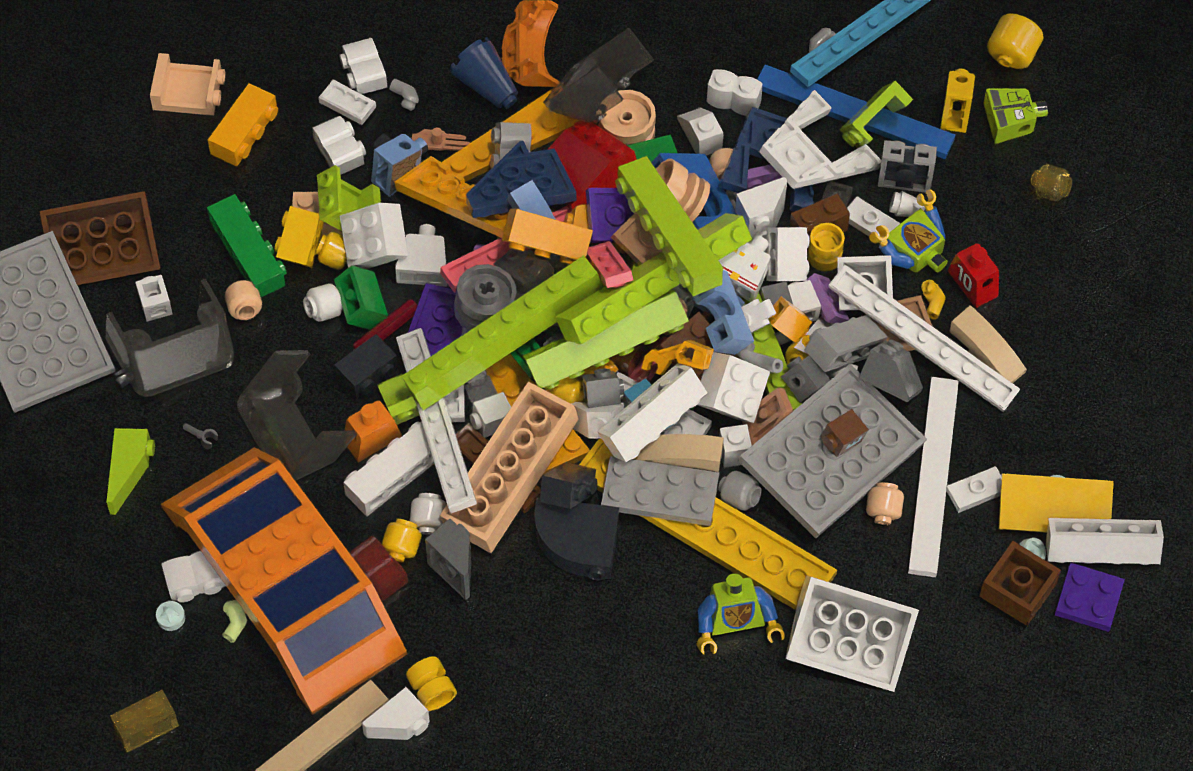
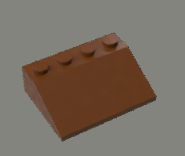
(105, 237)

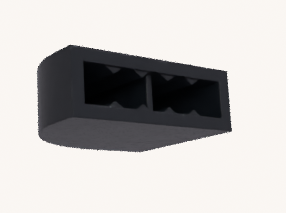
(578, 538)

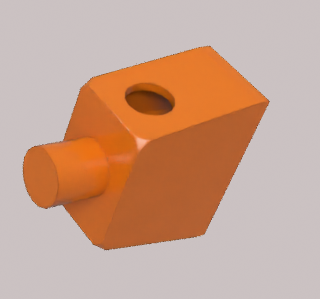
(373, 428)

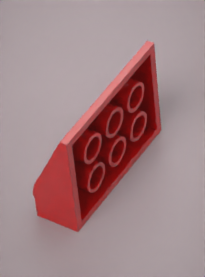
(590, 158)

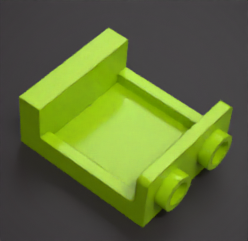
(890, 95)
(339, 197)

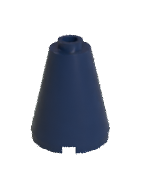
(485, 74)

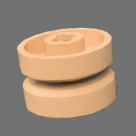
(631, 119)

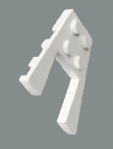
(799, 158)

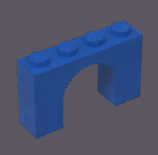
(717, 201)

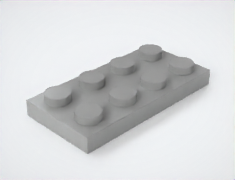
(661, 491)

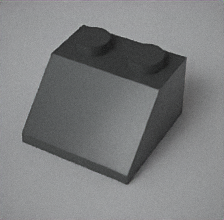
(892, 370)
(451, 556)

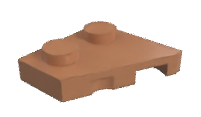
(770, 413)

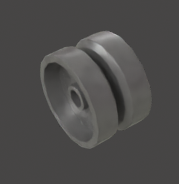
(482, 293)

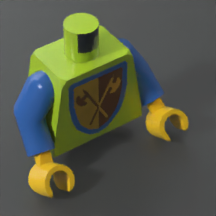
(916, 240)
(735, 607)

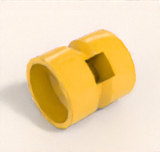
(825, 246)
(433, 685)

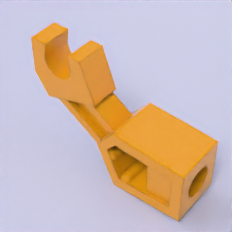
(663, 357)

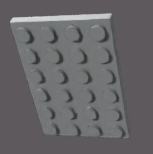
(44, 326)
(808, 475)

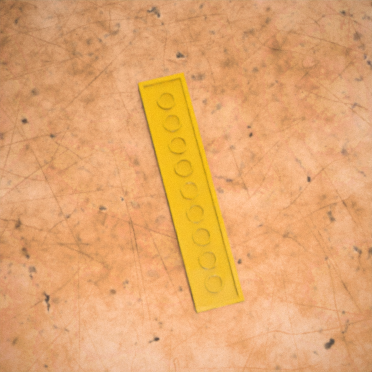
(736, 543)

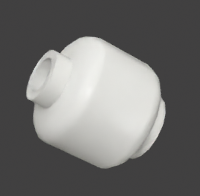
(323, 302)
(426, 512)

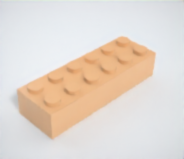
(513, 463)

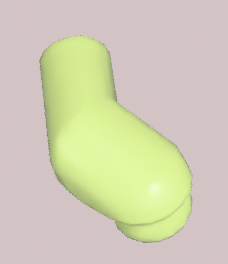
(237, 620)

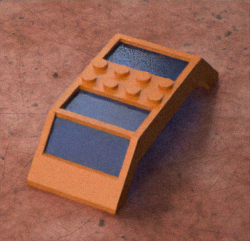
(289, 576)

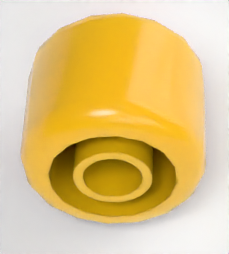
(1015, 41)

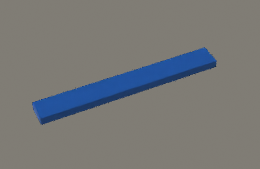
(845, 107)

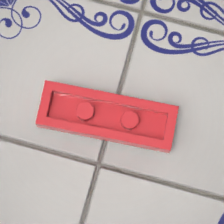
(609, 265)

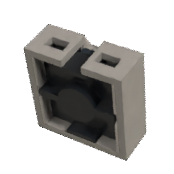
(907, 166)

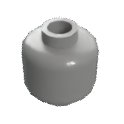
(740, 490)

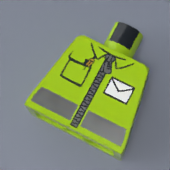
(1012, 113)

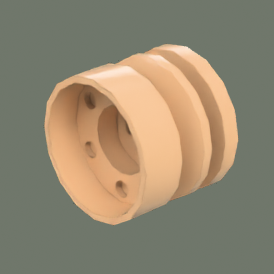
(687, 188)

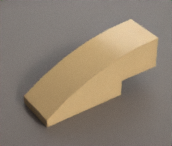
(987, 344)
(685, 451)

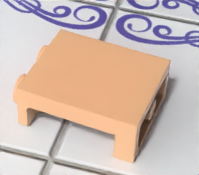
(186, 87)

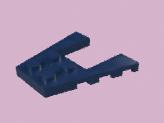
(754, 133)

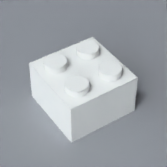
(374, 235)
(733, 387)

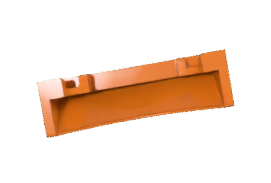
(525, 43)

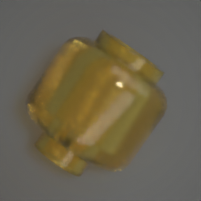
(1051, 182)

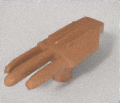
(437, 140)

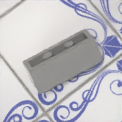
(844, 342)

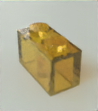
(144, 720)

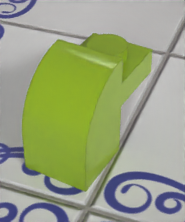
(398, 399)

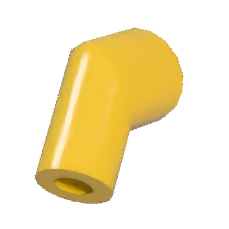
(934, 296)

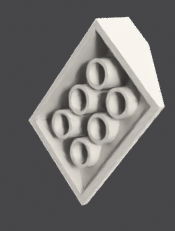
(850, 633)

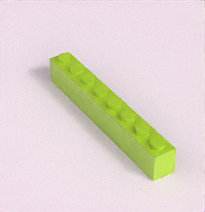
(649, 282)
(501, 333)

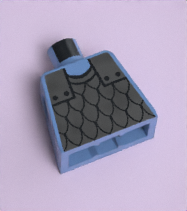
(395, 160)

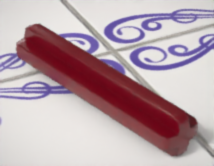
(390, 323)

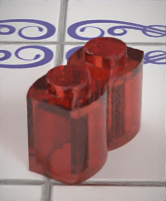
(379, 567)

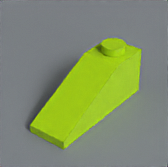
(128, 464)

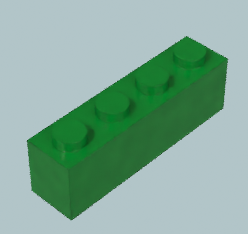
(246, 246)

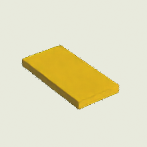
(1031, 500)

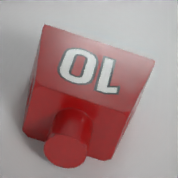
(975, 275)

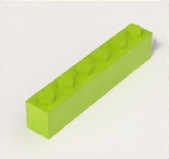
(669, 226)
(570, 359)

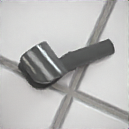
(202, 435)

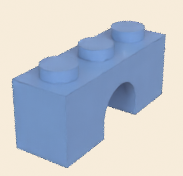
(730, 330)

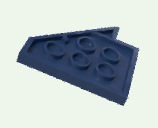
(513, 171)

